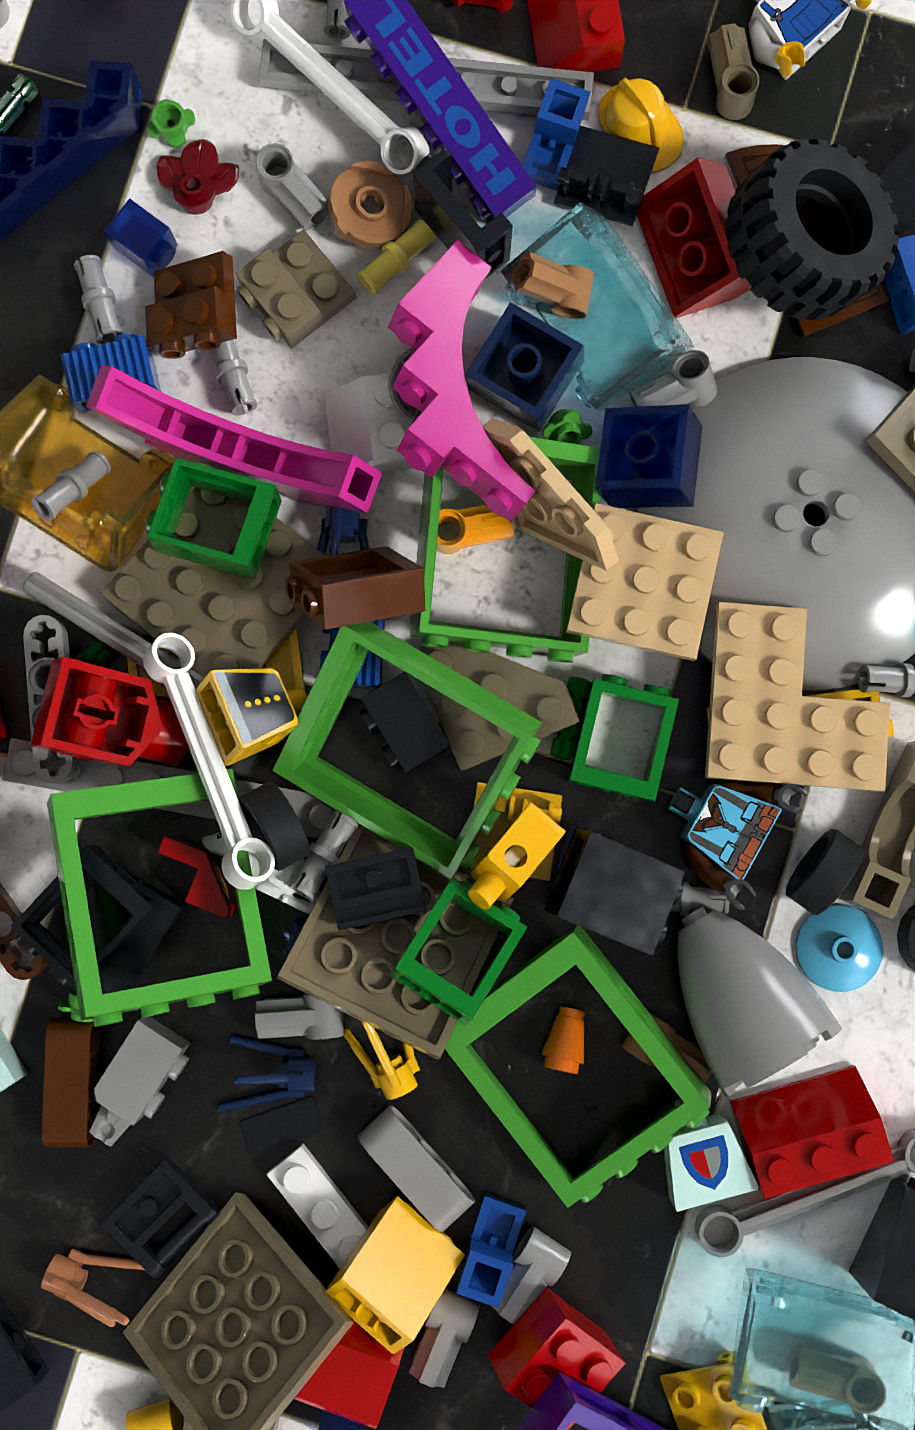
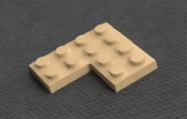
(764, 724)

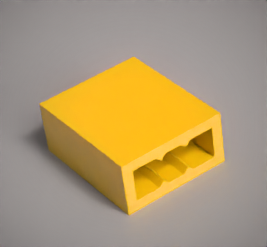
(395, 1275)

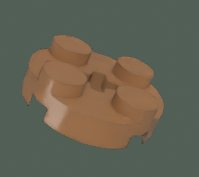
(353, 222)

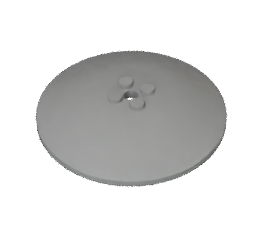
(795, 439)

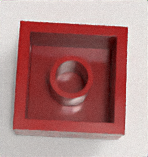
(549, 1341)

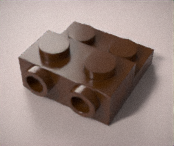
(192, 306)

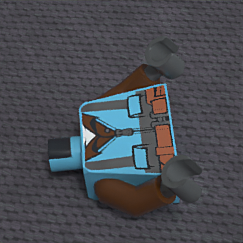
(729, 829)

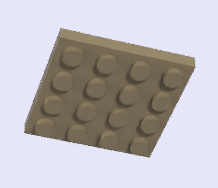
(221, 614)
(354, 964)
(237, 1324)

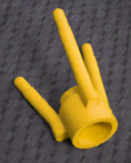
(392, 1073)

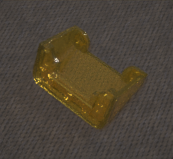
(44, 438)

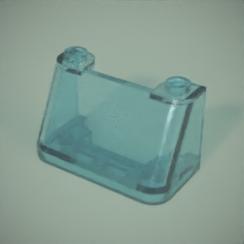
(627, 323)
(822, 1352)

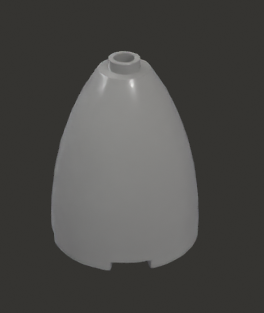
(746, 1001)

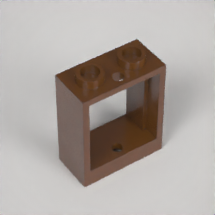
(356, 587)

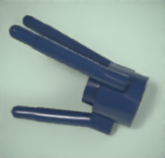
(340, 527)
(294, 1075)

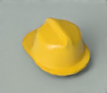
(639, 113)

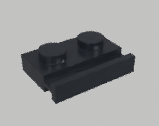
(375, 888)

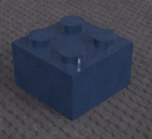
(525, 366)

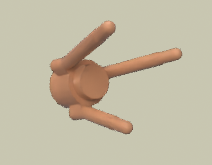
(67, 1278)

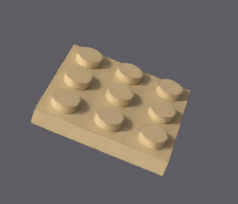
(655, 590)

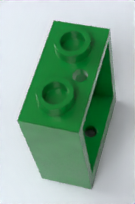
(255, 531)
(612, 782)
(437, 989)

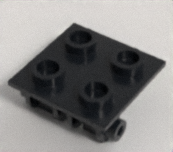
(606, 175)

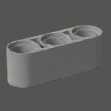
(416, 1168)

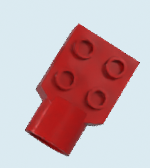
(106, 717)

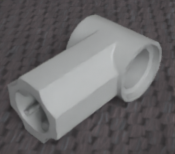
(292, 187)
(687, 383)
(297, 1017)
(537, 1263)
(445, 1330)

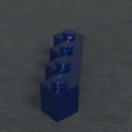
(69, 141)

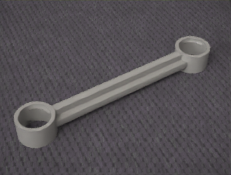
(794, 1203)

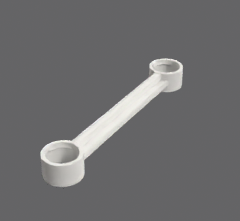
(331, 83)
(208, 761)

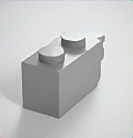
(136, 1077)

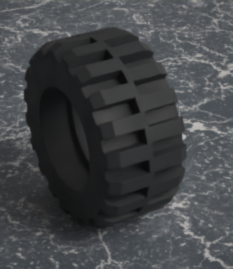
(842, 205)

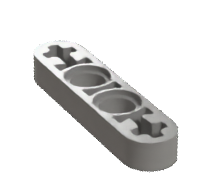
(32, 648)

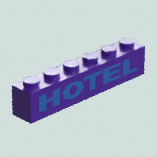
(442, 103)

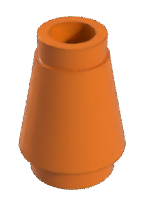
(566, 1041)

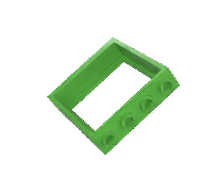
(575, 464)
(304, 768)
(534, 975)
(151, 999)

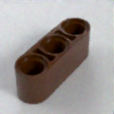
(70, 1083)

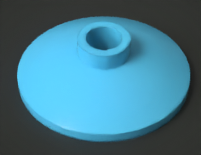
(818, 946)

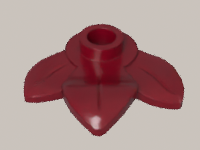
(196, 176)

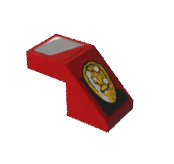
(209, 886)

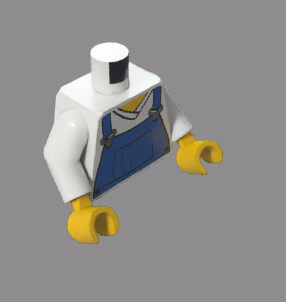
(793, 30)

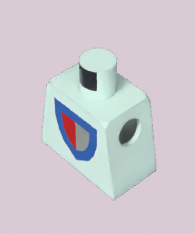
(706, 1164)

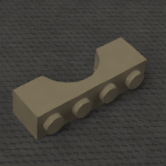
(888, 846)

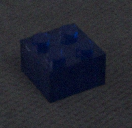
(649, 456)

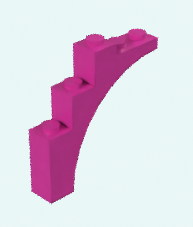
(434, 382)
(200, 437)

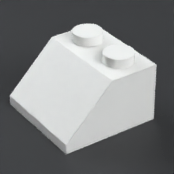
(367, 422)

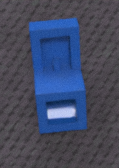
(555, 132)
(490, 1250)

